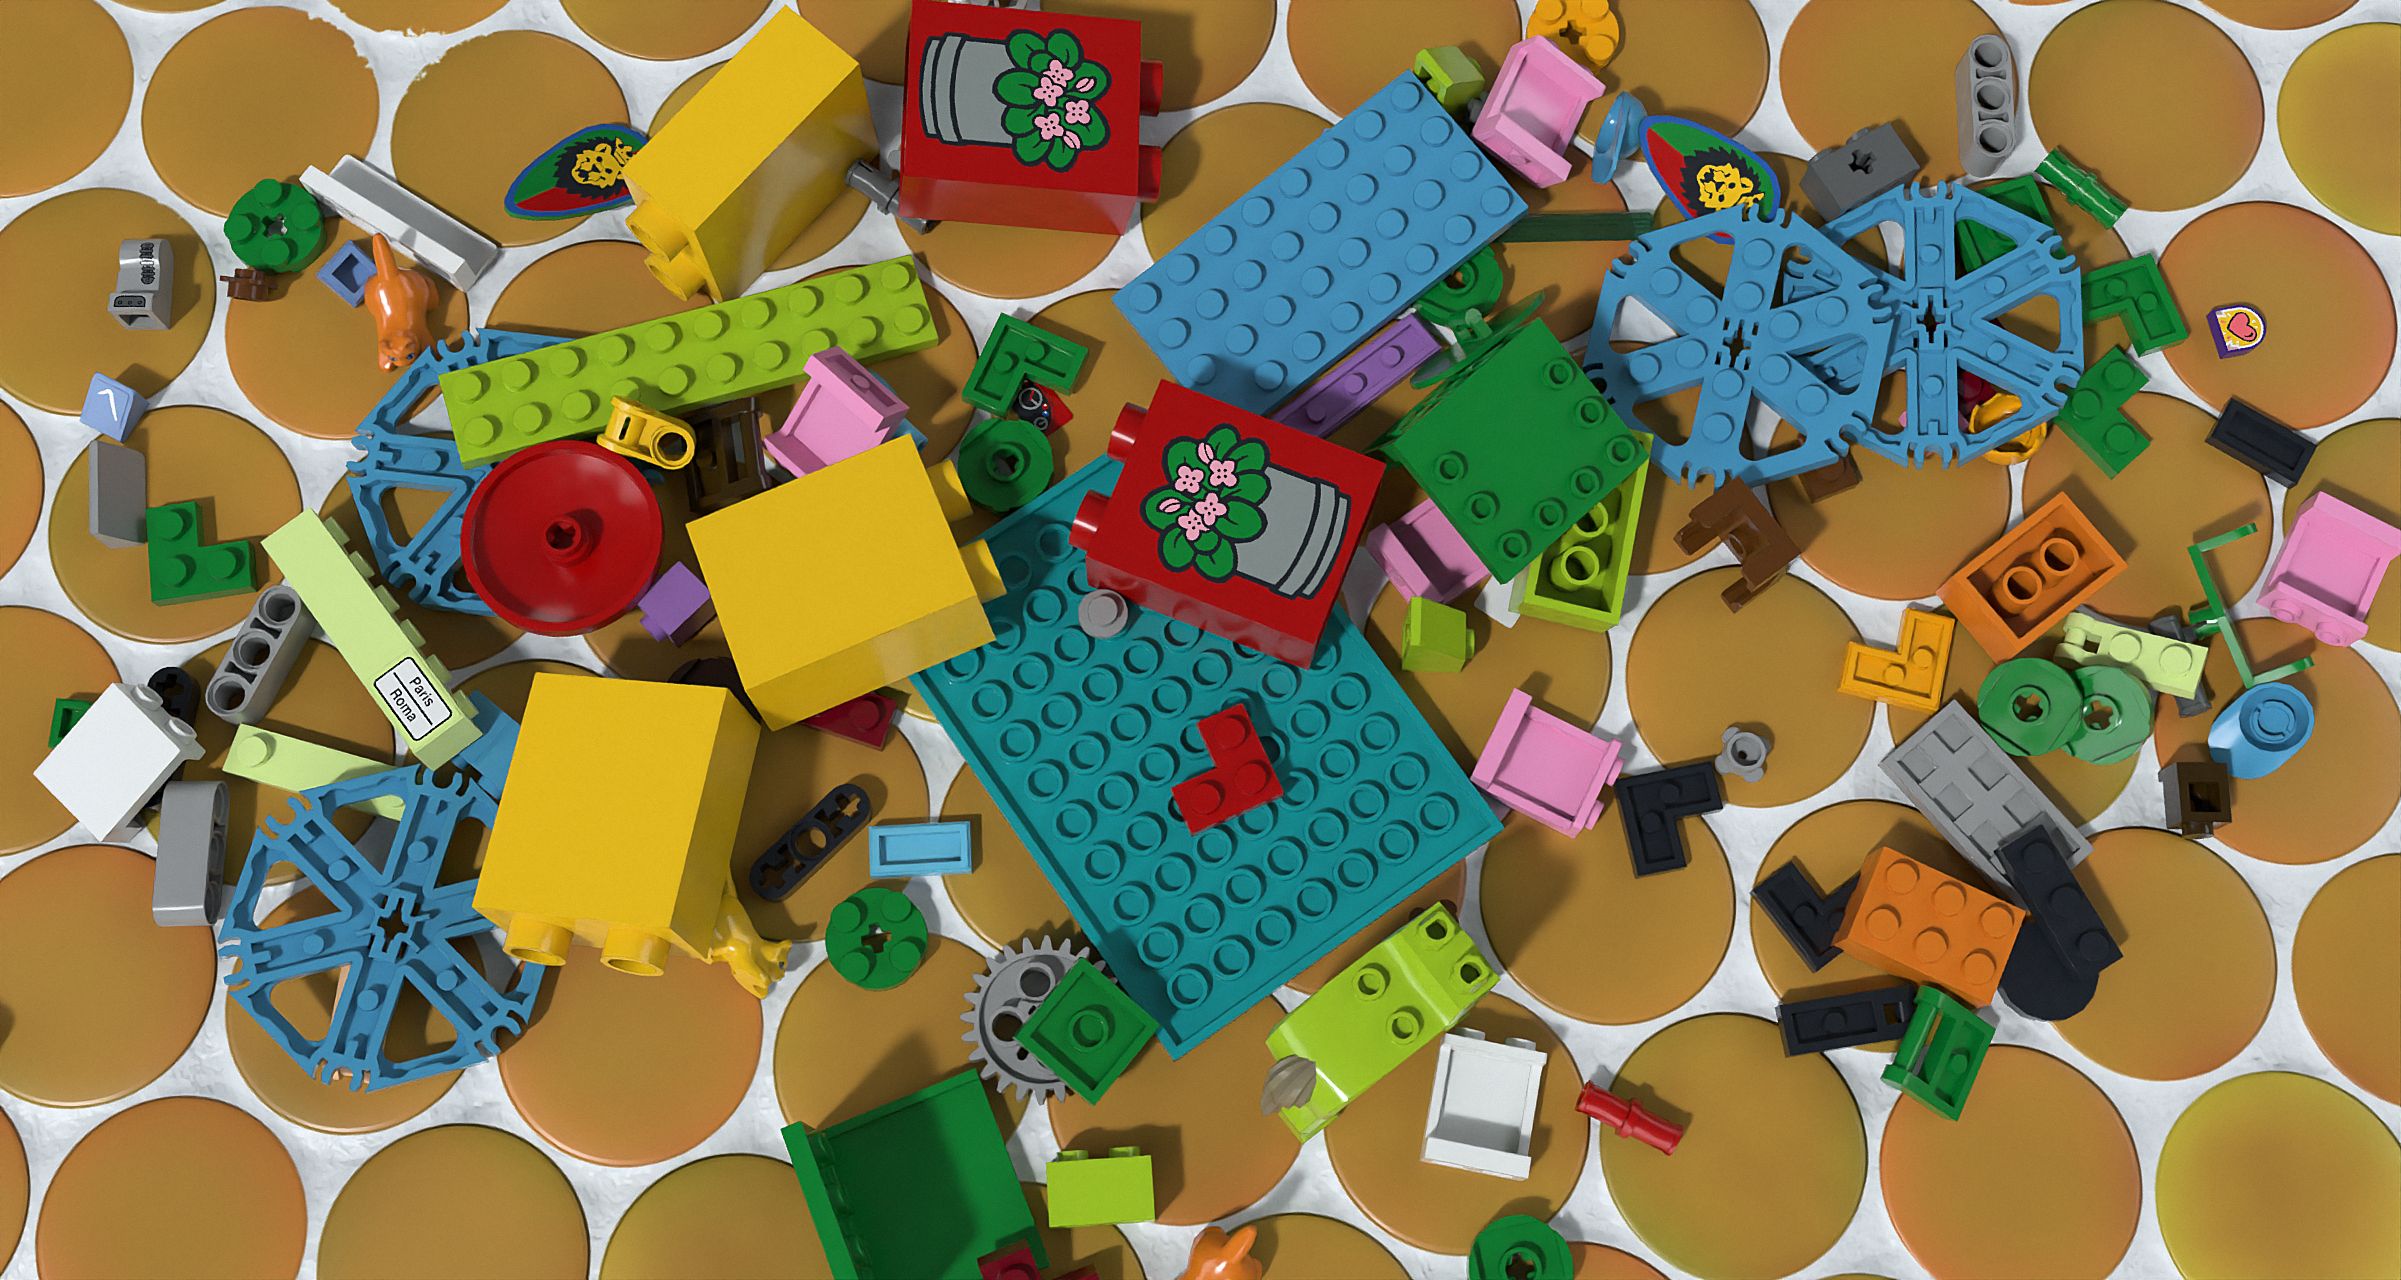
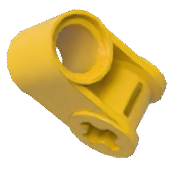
(644, 433)

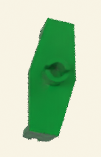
(2220, 619)

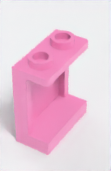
(1535, 110)
(836, 415)
(1426, 556)
(2329, 569)
(1546, 767)

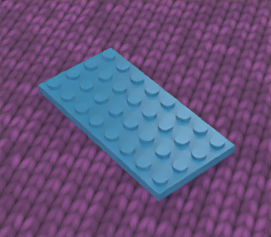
(1321, 251)

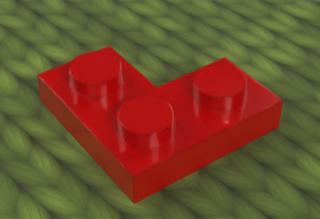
(1241, 774)

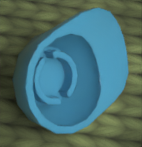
(1617, 136)
(2261, 730)

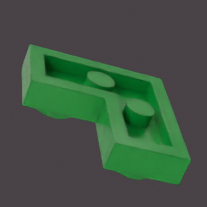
(2139, 298)
(1020, 353)
(2093, 415)
(186, 568)

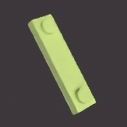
(304, 765)

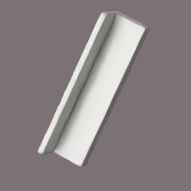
(403, 219)

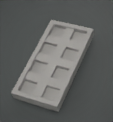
(1977, 796)

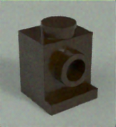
(2208, 789)

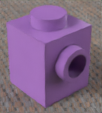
(676, 606)

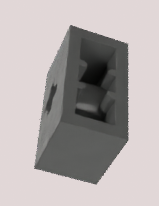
(1857, 172)

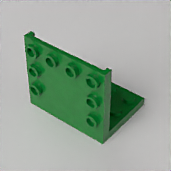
(1513, 448)
(914, 1187)

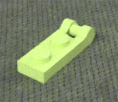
(2153, 659)

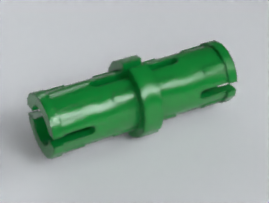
(2081, 188)

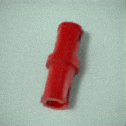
(1629, 1118)

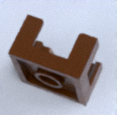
(1750, 536)

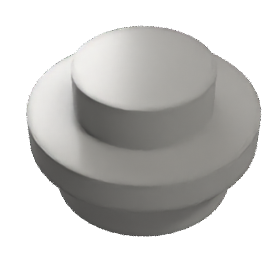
(1102, 614)

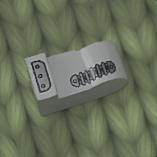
(143, 285)

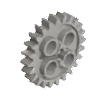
(1003, 996)

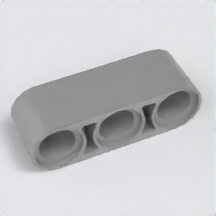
(1994, 89)
(264, 680)
(191, 853)

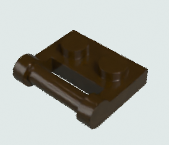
(713, 469)

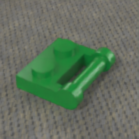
(1950, 1060)

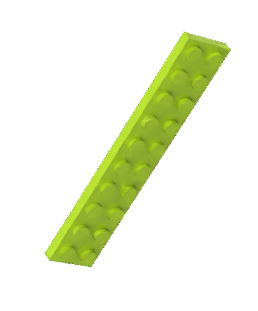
(685, 359)

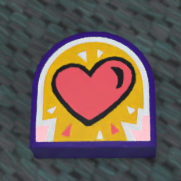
(2236, 330)

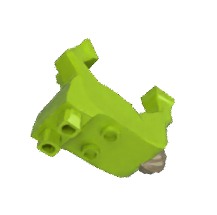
(1372, 1019)

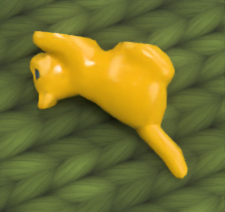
(735, 941)

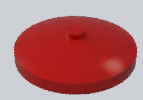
(563, 538)

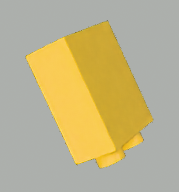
(750, 160)
(846, 580)
(617, 821)

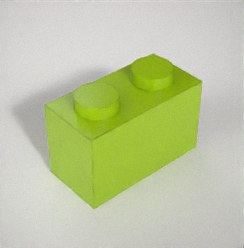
(1100, 1190)

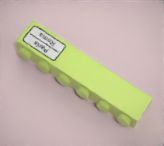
(372, 638)

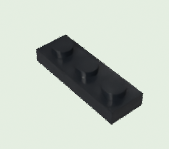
(2058, 904)

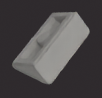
(117, 495)

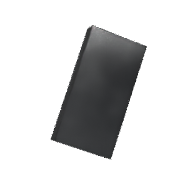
(2261, 443)

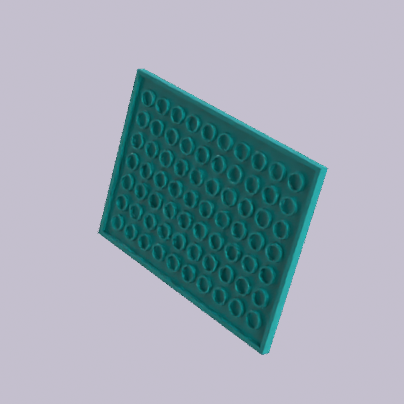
(1095, 733)

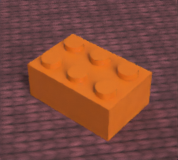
(2031, 578)
(1928, 928)

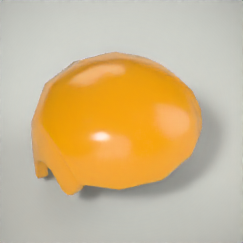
(2019, 448)

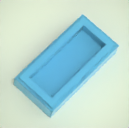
(920, 850)

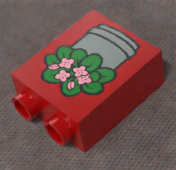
(1026, 118)
(1228, 521)

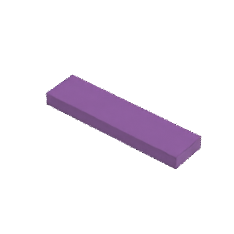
(1361, 379)

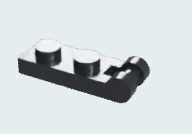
(1844, 1020)

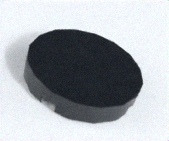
(2037, 981)

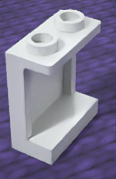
(117, 760)
(1483, 1104)

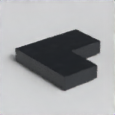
(1652, 805)
(1802, 914)

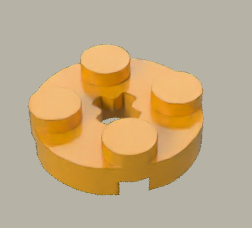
(1589, 18)

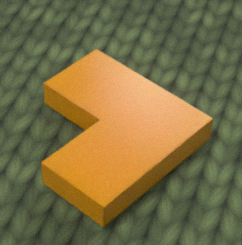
(1911, 674)

